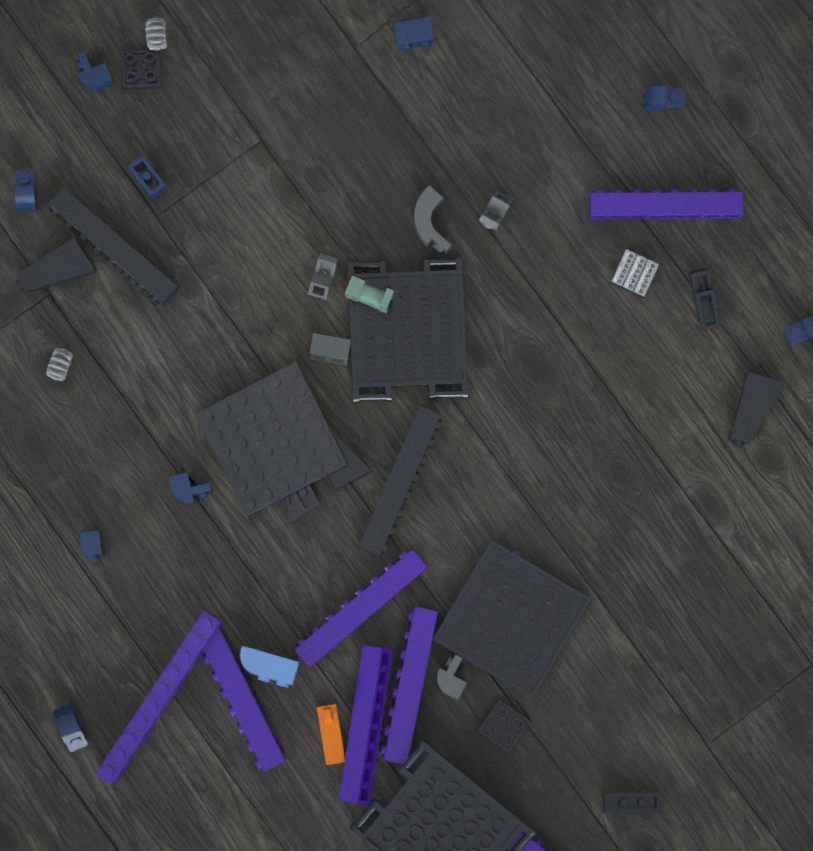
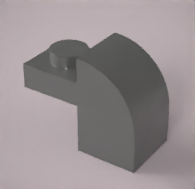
(496, 210)
(323, 276)
(447, 682)

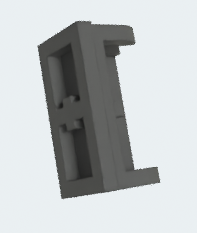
(329, 349)

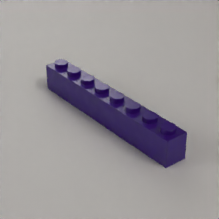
(665, 205)
(361, 608)
(410, 685)
(242, 703)
(365, 725)

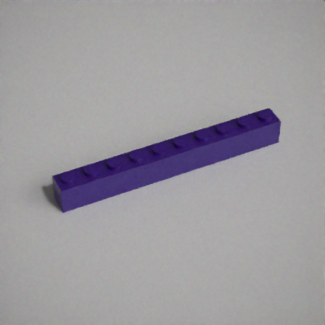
(159, 697)

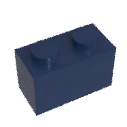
(413, 33)
(147, 178)
(92, 545)

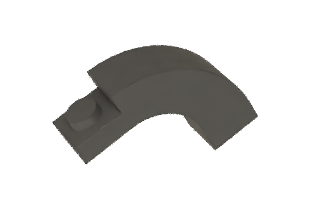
(425, 206)

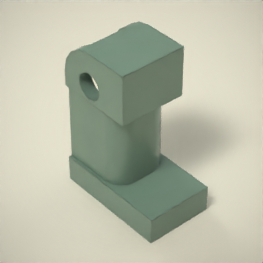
(369, 295)

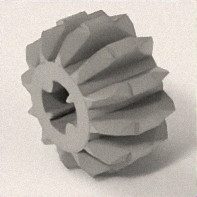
(156, 33)
(59, 364)

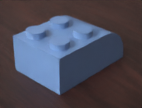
(269, 666)

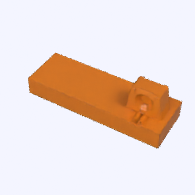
(331, 734)

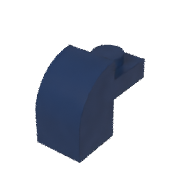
(93, 78)
(661, 97)
(25, 190)
(799, 331)
(183, 491)
(70, 728)

